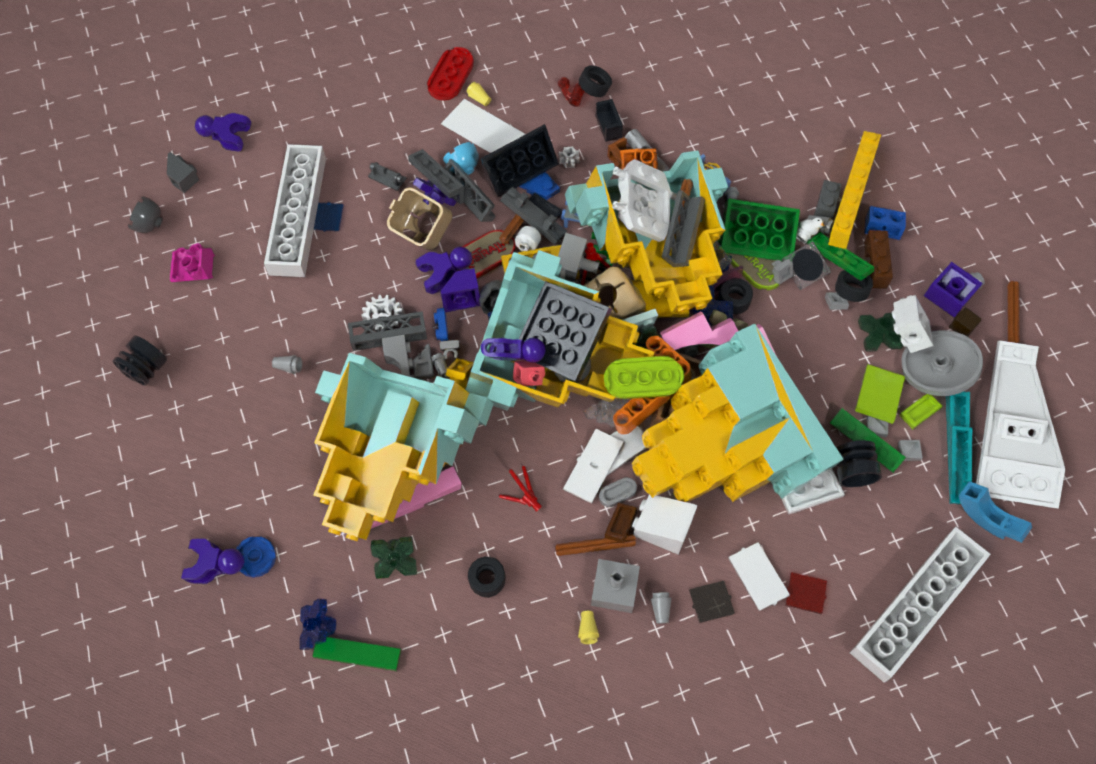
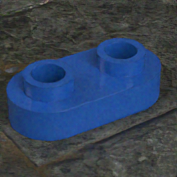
(440, 319)

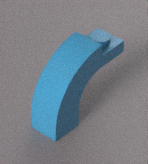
(982, 510)

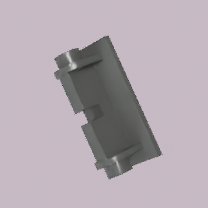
(386, 176)

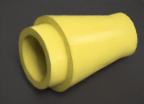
(477, 93)
(588, 630)

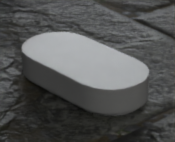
(617, 492)

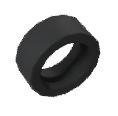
(592, 87)
(851, 293)

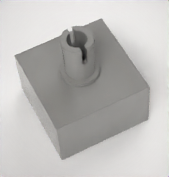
(572, 257)
(615, 586)

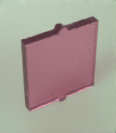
(732, 273)

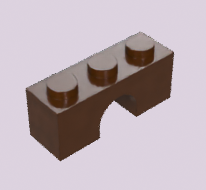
(878, 250)

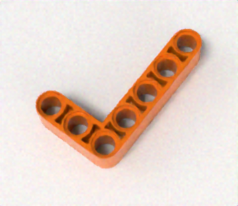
(648, 405)

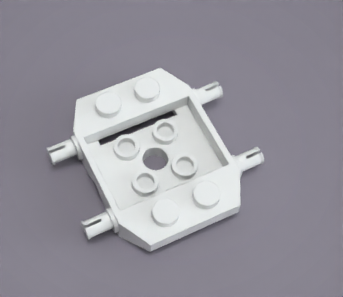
(651, 215)

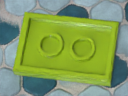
(880, 394)

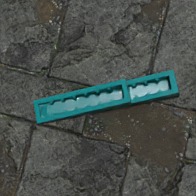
(958, 444)

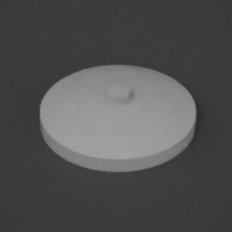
(946, 367)

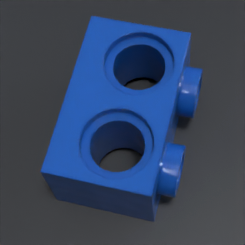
(885, 220)

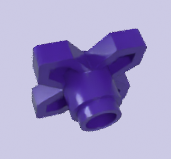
(433, 192)

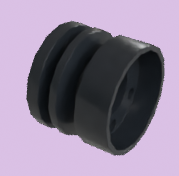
(141, 358)
(859, 464)

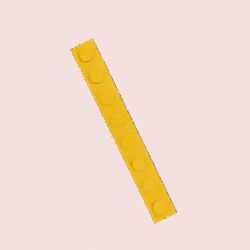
(854, 190)

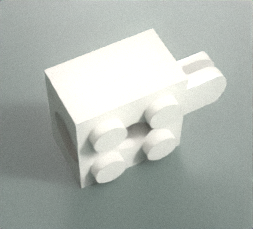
(912, 324)

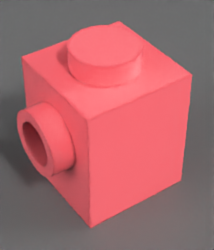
(528, 373)

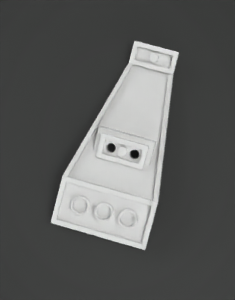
(1014, 463)

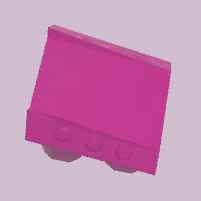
(191, 264)

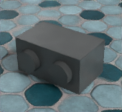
(827, 199)

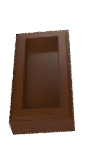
(621, 522)

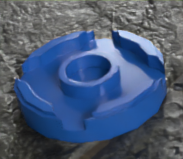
(258, 556)

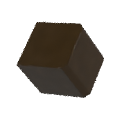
(965, 322)

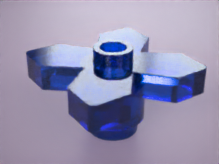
(315, 624)

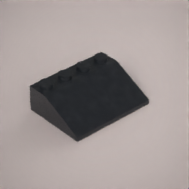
(520, 161)

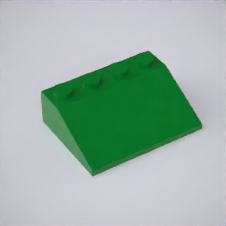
(759, 229)

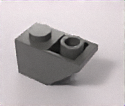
(181, 174)

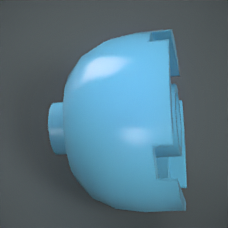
(465, 155)

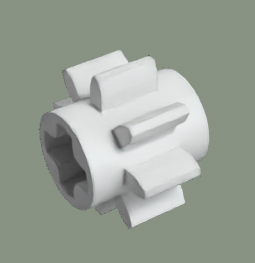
(569, 157)

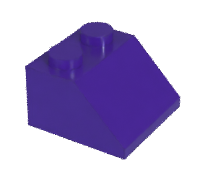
(953, 289)
(461, 291)

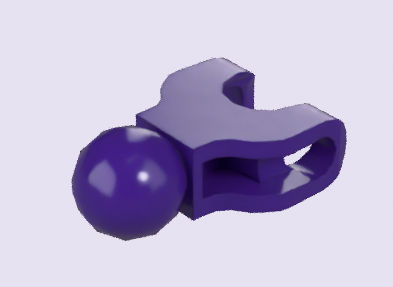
(223, 129)
(443, 266)
(510, 349)
(212, 562)

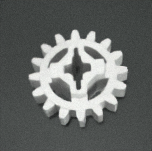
(381, 308)

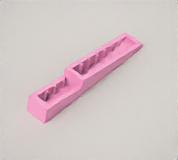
(446, 484)

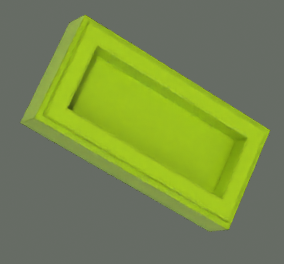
(920, 411)

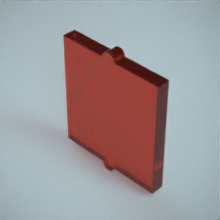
(806, 593)

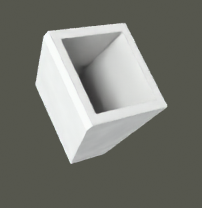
(664, 522)

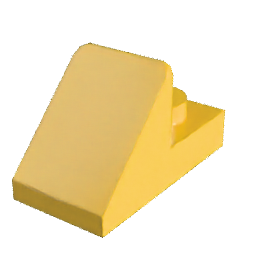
(460, 371)

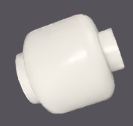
(527, 238)

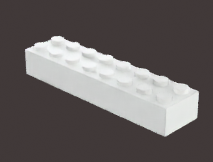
(295, 211)
(919, 604)

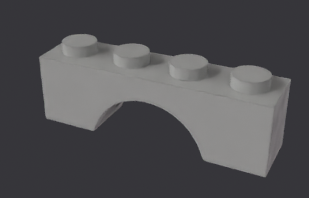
(396, 353)

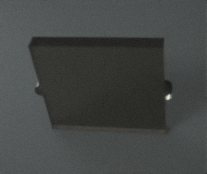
(711, 601)

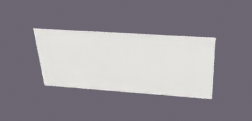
(480, 127)

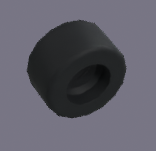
(740, 287)
(480, 565)

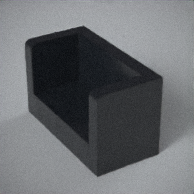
(608, 120)

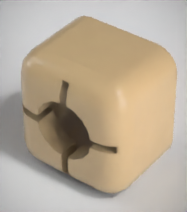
(411, 201)
(628, 299)

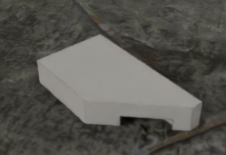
(422, 364)

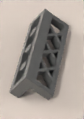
(437, 175)
(472, 199)
(685, 231)
(374, 339)

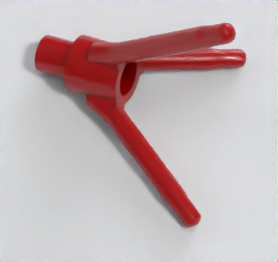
(591, 254)
(529, 497)

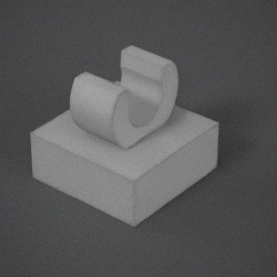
(782, 270)
(448, 346)

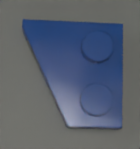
(542, 186)

